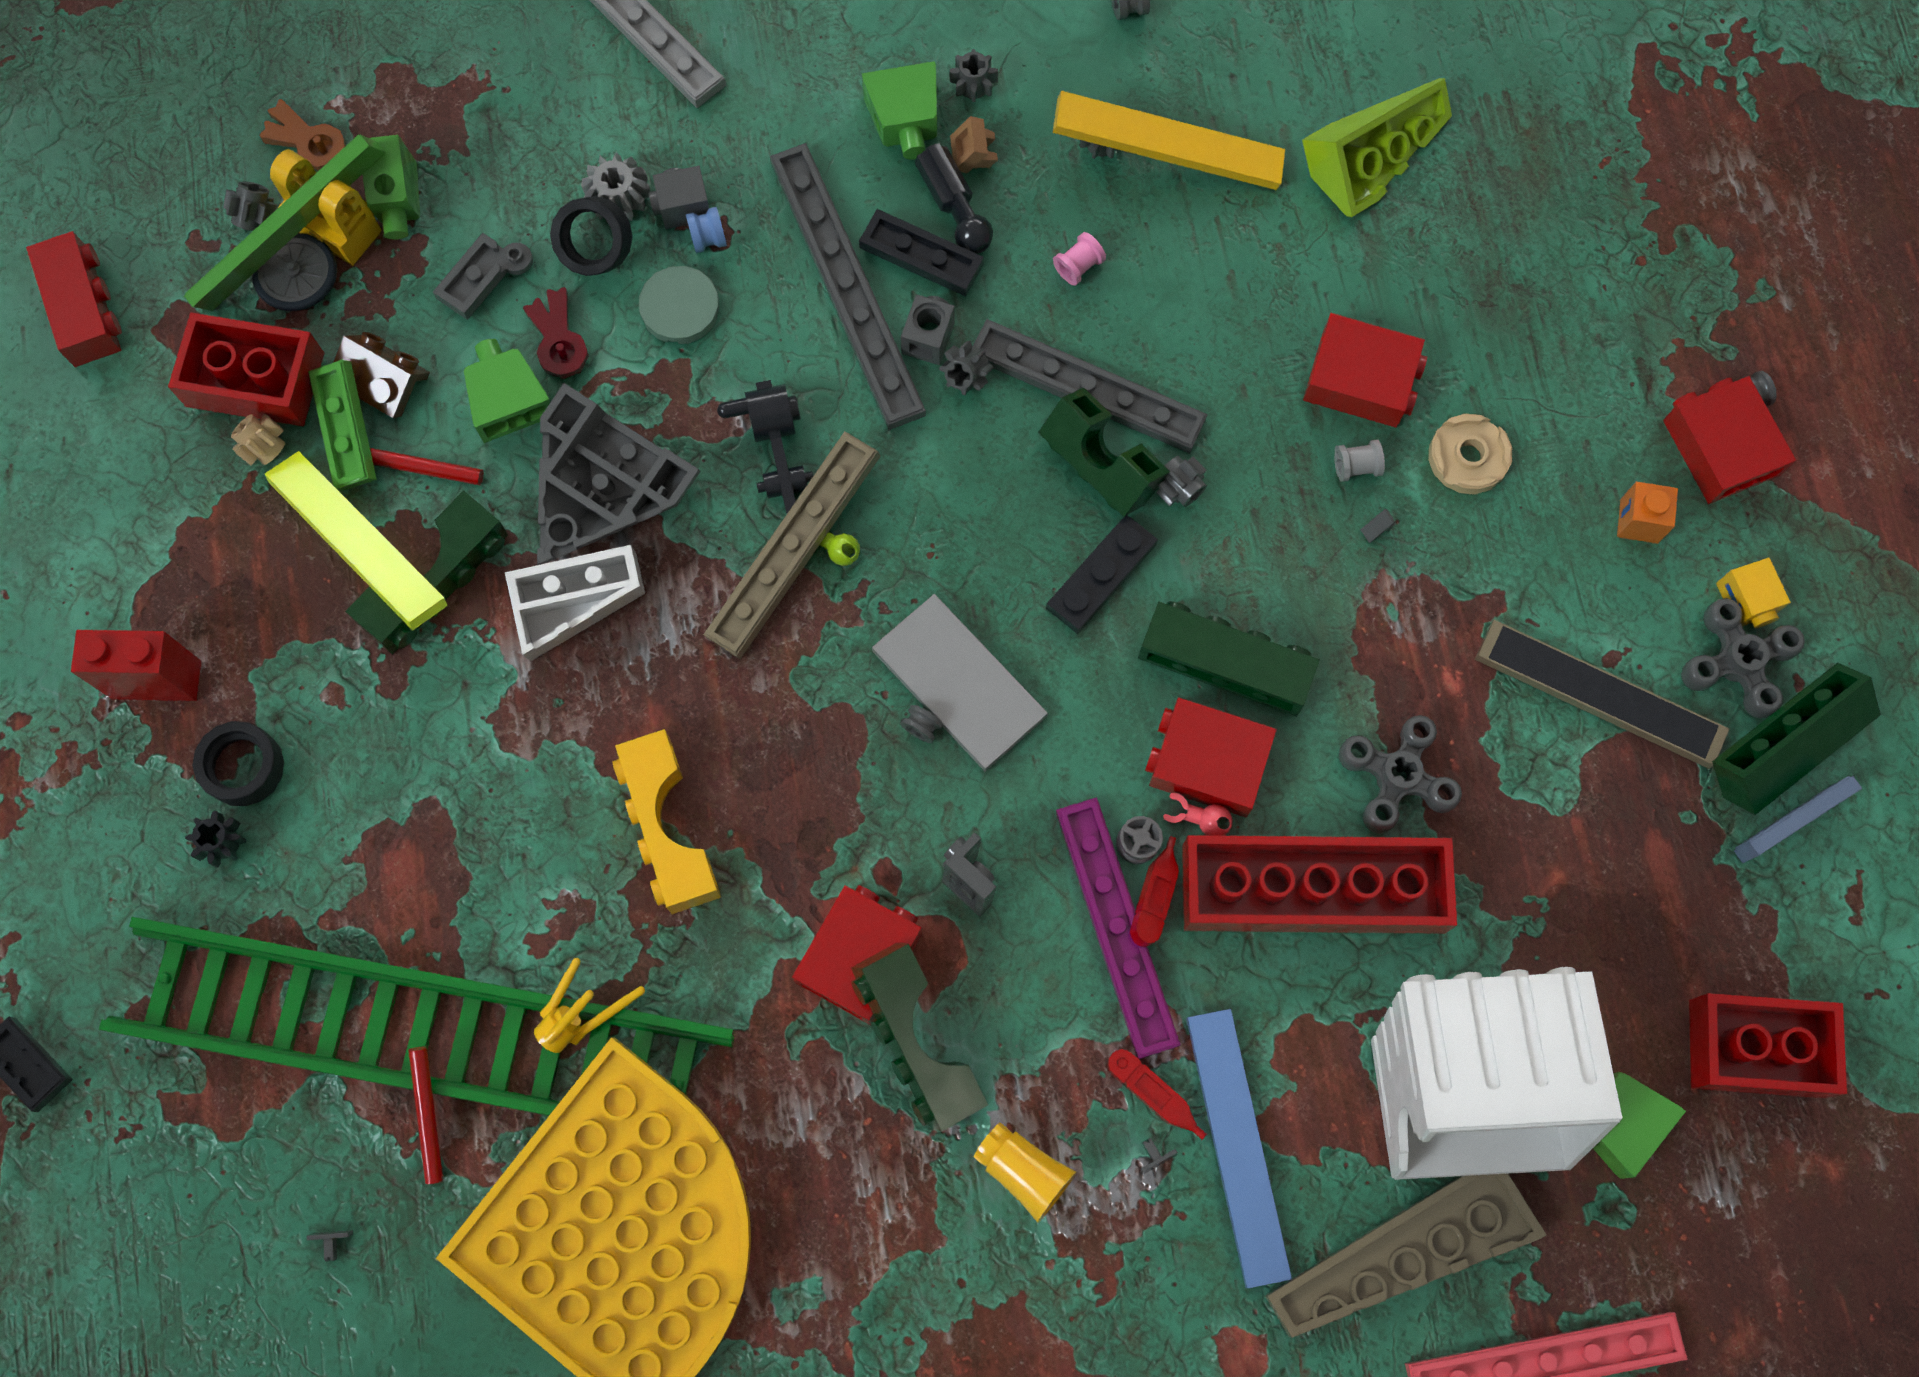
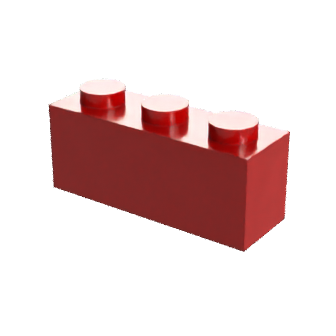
(75, 298)

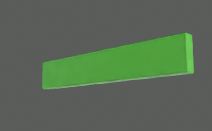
(281, 225)

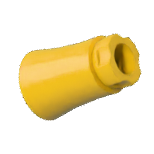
(1024, 1170)

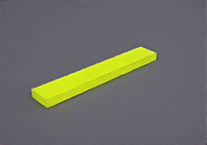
(356, 540)

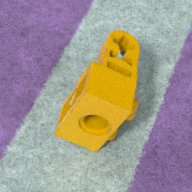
(344, 219)

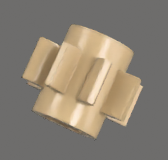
(257, 439)

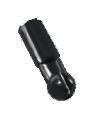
(953, 197)

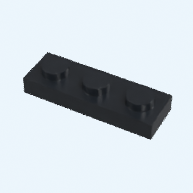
(921, 252)
(1101, 574)

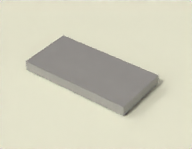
(959, 682)

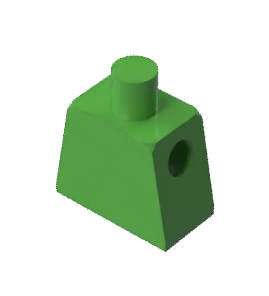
(903, 105)
(393, 187)
(502, 391)
(1643, 1127)

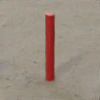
(427, 466)
(425, 1115)

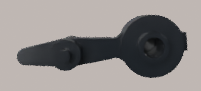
(771, 419)

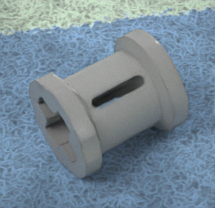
(1359, 460)

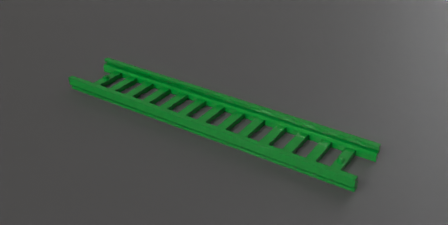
(389, 979)

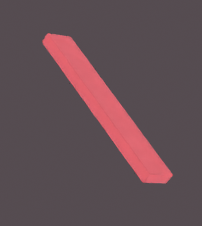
(1575, 1353)

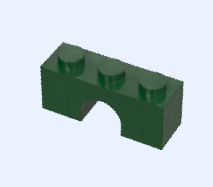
(1077, 435)

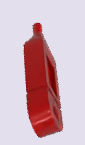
(1155, 897)
(1152, 1091)

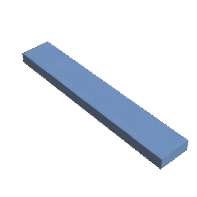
(1238, 1149)

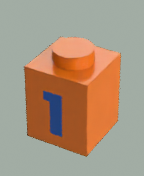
(1647, 512)

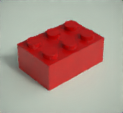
(245, 368)
(1767, 1046)

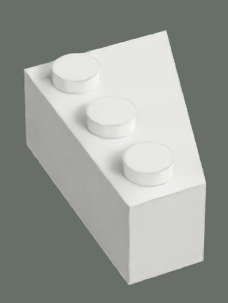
(571, 595)

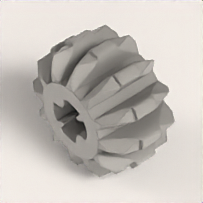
(619, 182)

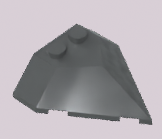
(599, 476)

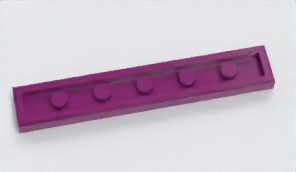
(1112, 917)

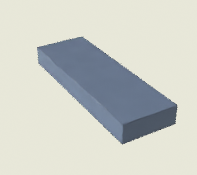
(1797, 818)

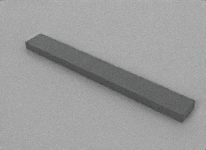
(847, 287)

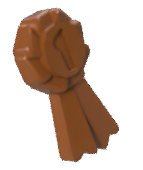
(313, 143)

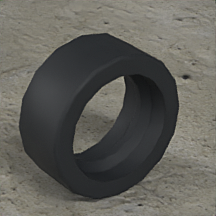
(562, 241)
(212, 746)

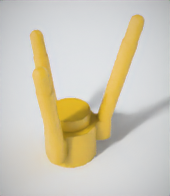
(562, 1023)

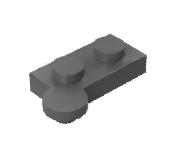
(480, 273)

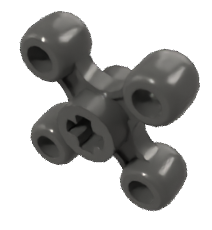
(1729, 661)
(1404, 760)

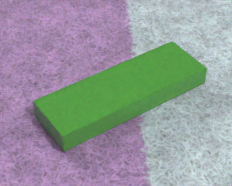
(342, 425)

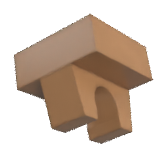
(970, 145)

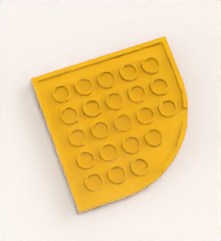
(615, 1229)

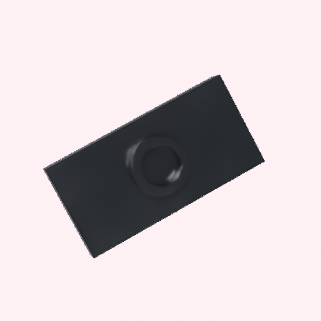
(28, 1066)

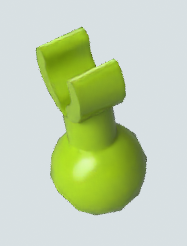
(841, 547)

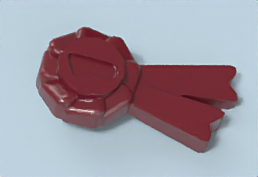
(561, 350)

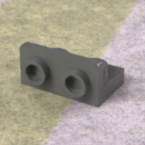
(968, 880)

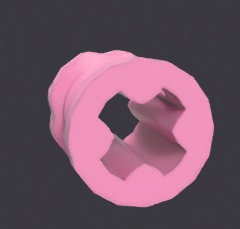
(1079, 258)

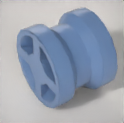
(706, 229)

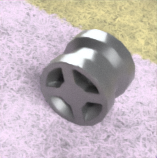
(1143, 832)

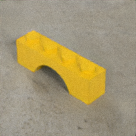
(651, 772)

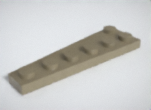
(1430, 1239)

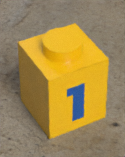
(1756, 591)

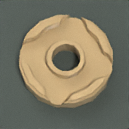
(1464, 475)

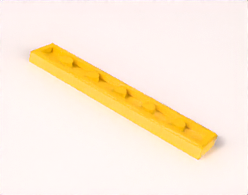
(1168, 140)

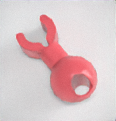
(1206, 818)

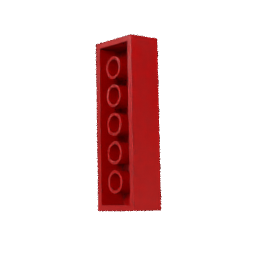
(1318, 884)

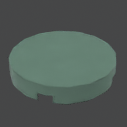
(679, 304)

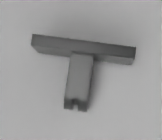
(1378, 525)
(1155, 1156)
(330, 1242)

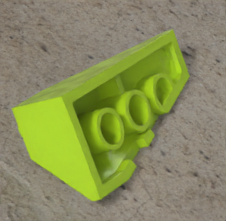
(1367, 149)

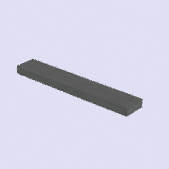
(1064, 374)

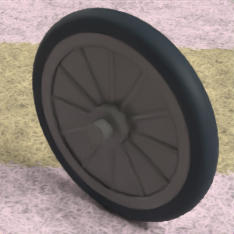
(297, 274)

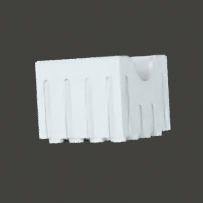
(1494, 1074)

